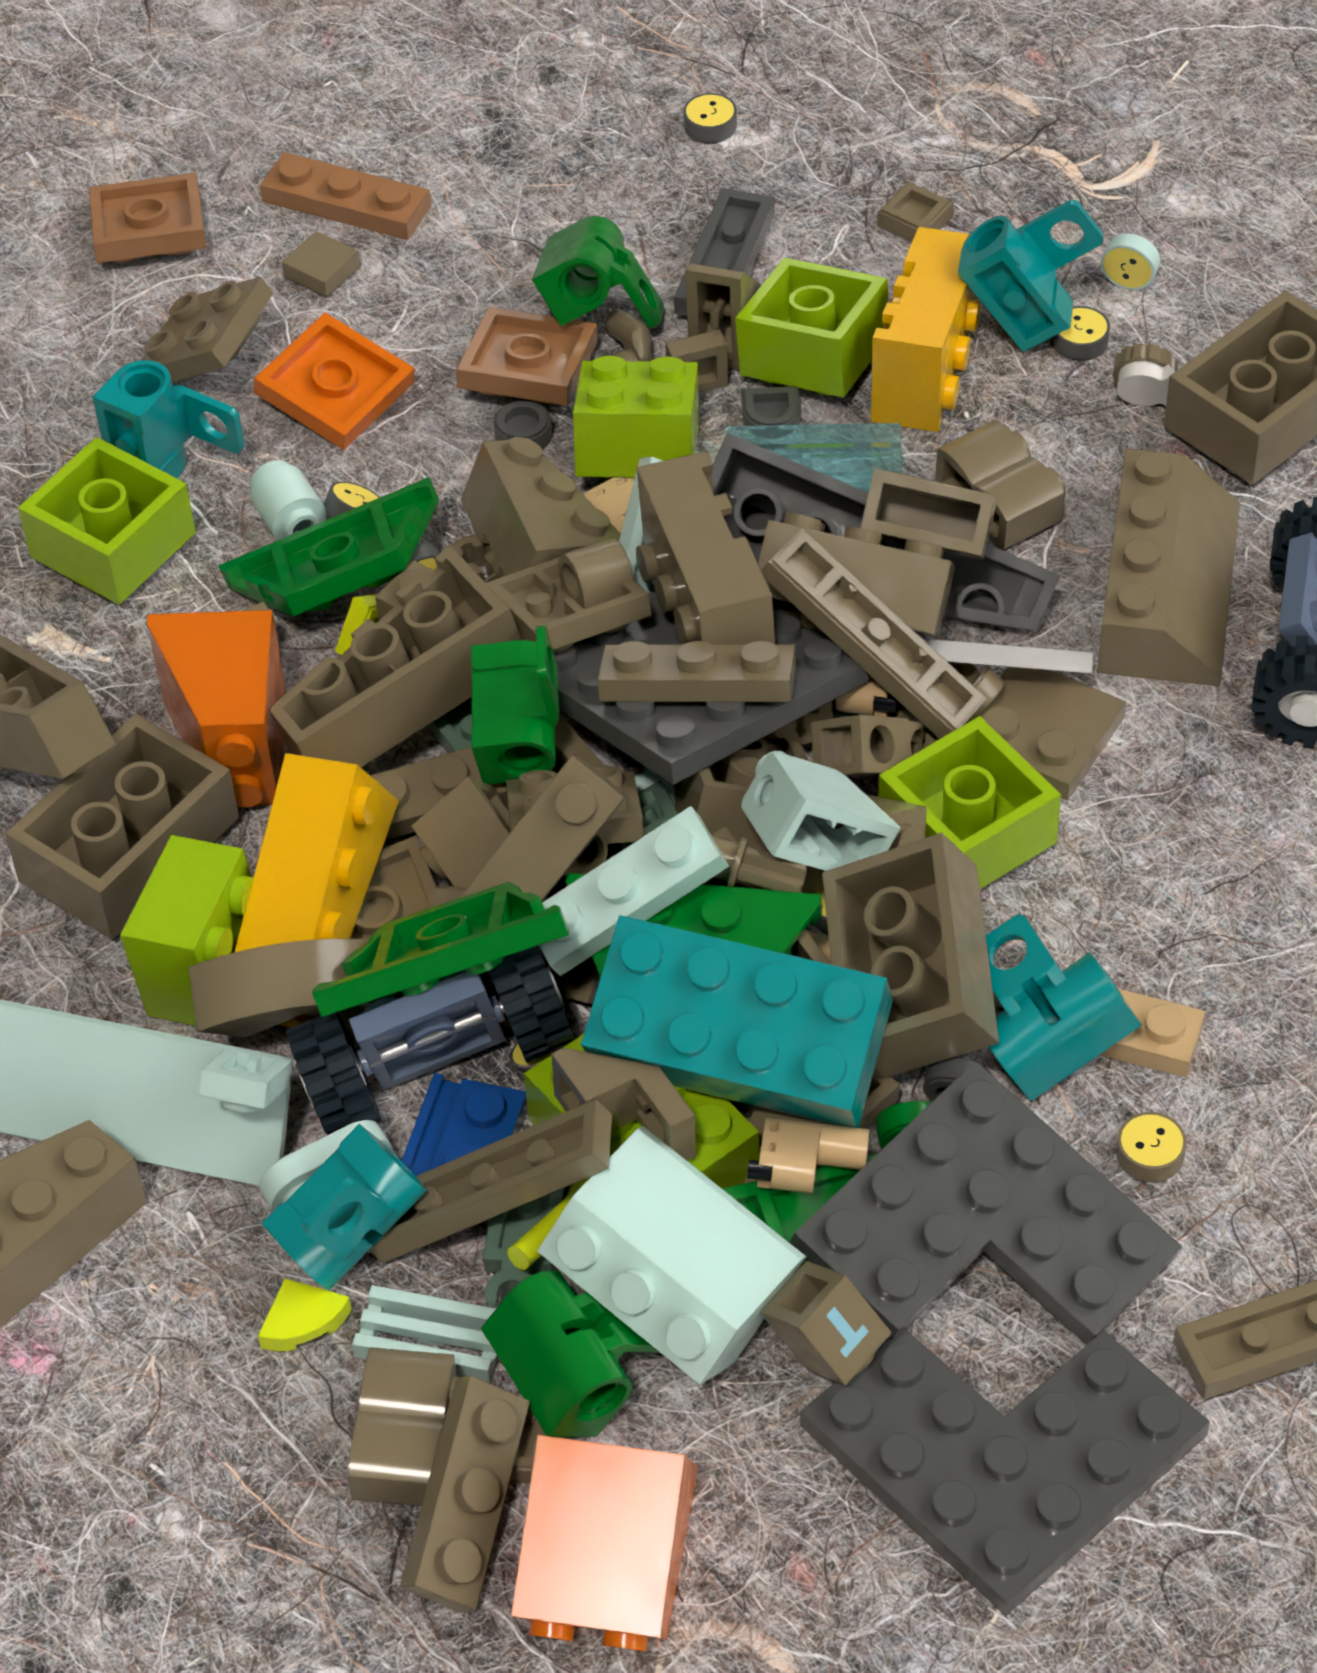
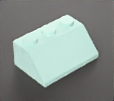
(671, 1255)

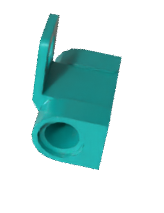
(1017, 271)
(153, 418)
(1052, 1015)
(344, 1207)

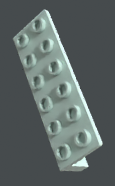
(149, 1090)

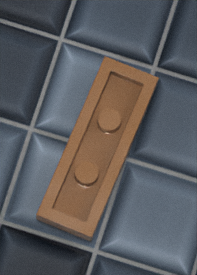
(345, 195)

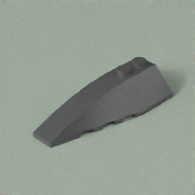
(766, 485)

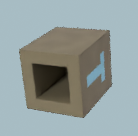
(826, 1323)

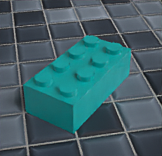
(740, 1021)

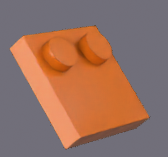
(334, 380)

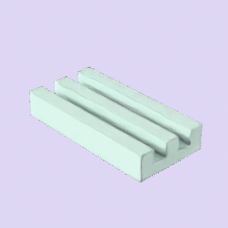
(431, 1321)

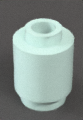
(285, 499)

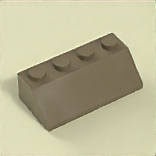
(1168, 572)

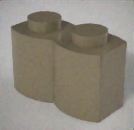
(1001, 464)
(399, 1424)

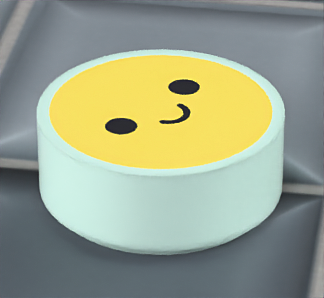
(1130, 261)

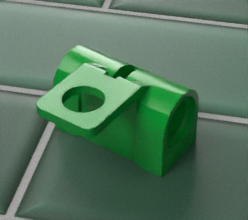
(583, 266)
(514, 707)
(563, 1354)

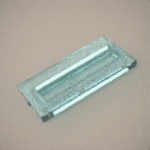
(835, 450)

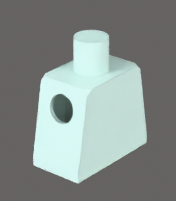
(800, 803)

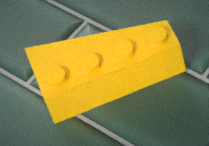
(924, 335)
(316, 855)

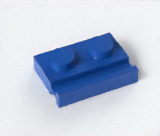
(461, 1120)

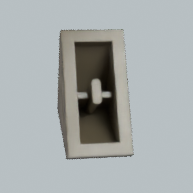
(714, 302)

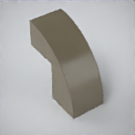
(267, 985)

